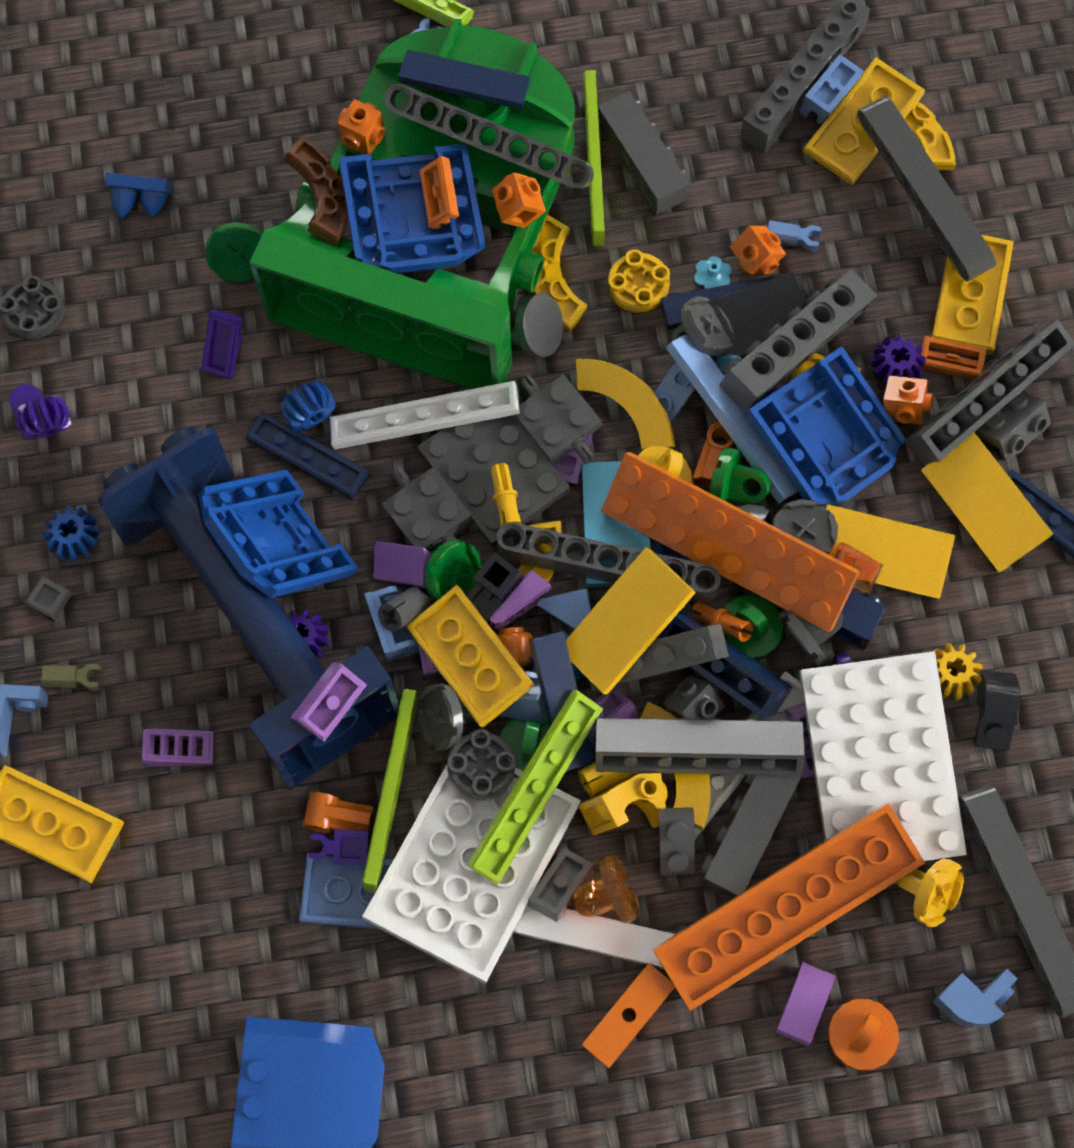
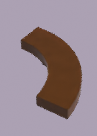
(326, 188)

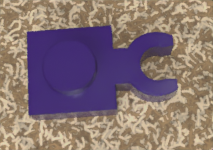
(347, 847)

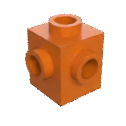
(361, 126)
(518, 200)
(758, 250)
(907, 399)

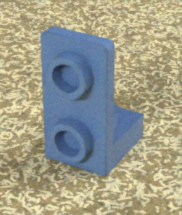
(674, 391)
(24, 699)

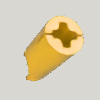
(603, 780)

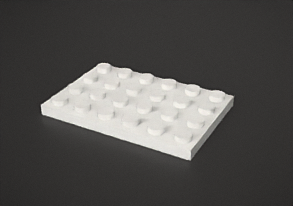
(884, 740)
(445, 905)

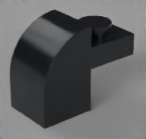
(494, 585)
(999, 709)

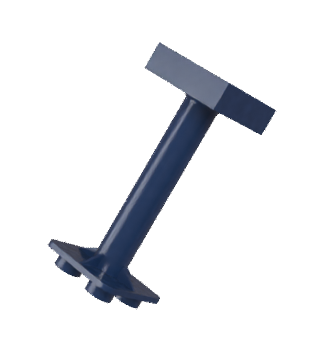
(167, 496)

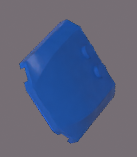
(391, 217)
(828, 430)
(271, 534)
(307, 1086)

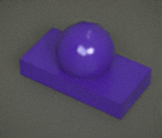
(221, 344)

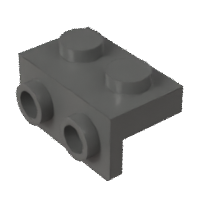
(1015, 425)

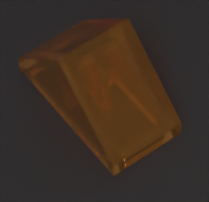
(867, 566)

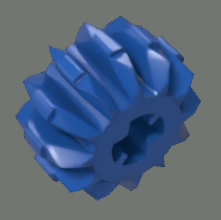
(307, 405)
(75, 542)

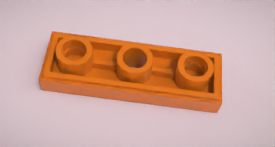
(641, 998)

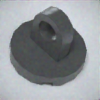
(705, 326)
(808, 523)
(808, 635)
(442, 717)

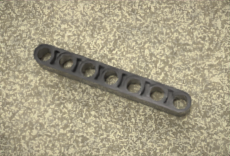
(473, 136)
(926, 188)
(593, 553)
(1022, 894)

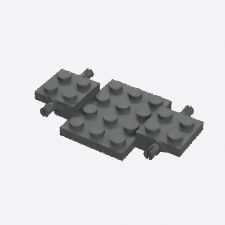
(461, 458)

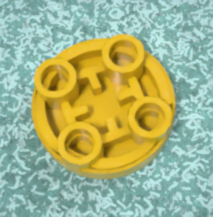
(638, 282)

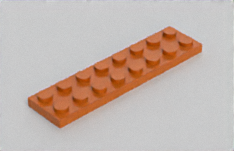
(730, 541)
(788, 906)

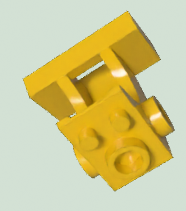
(608, 808)

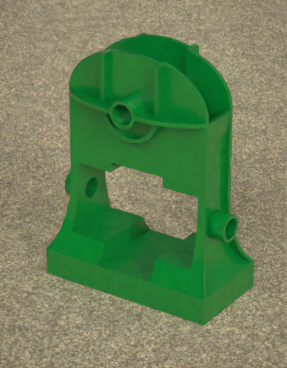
(451, 322)

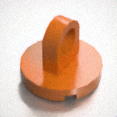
(863, 1034)

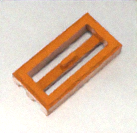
(442, 192)
(959, 366)

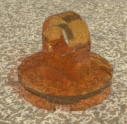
(610, 891)

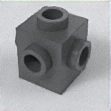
(694, 700)

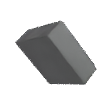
(48, 598)

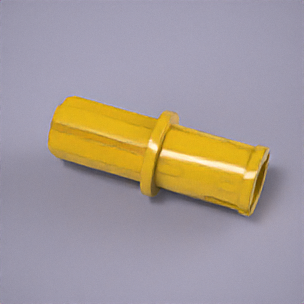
(504, 494)

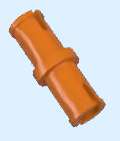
(730, 624)

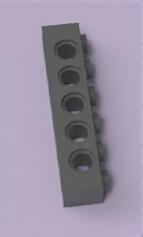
(786, 94)
(814, 326)
(990, 392)

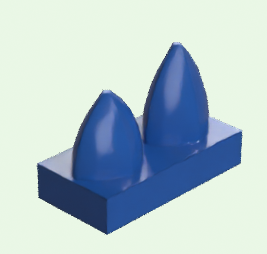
(125, 188)

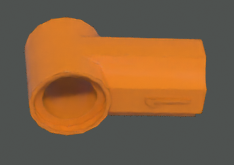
(709, 456)
(328, 813)

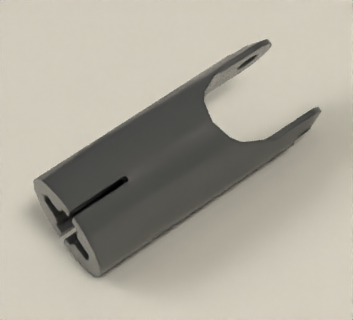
(404, 608)

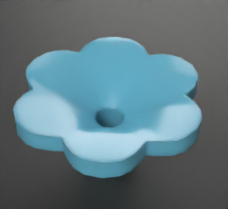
(712, 273)

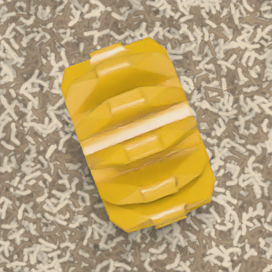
(966, 671)

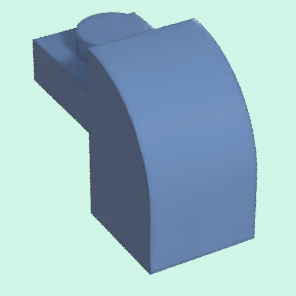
(970, 1006)

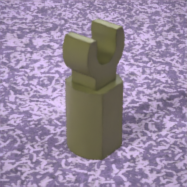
(70, 676)

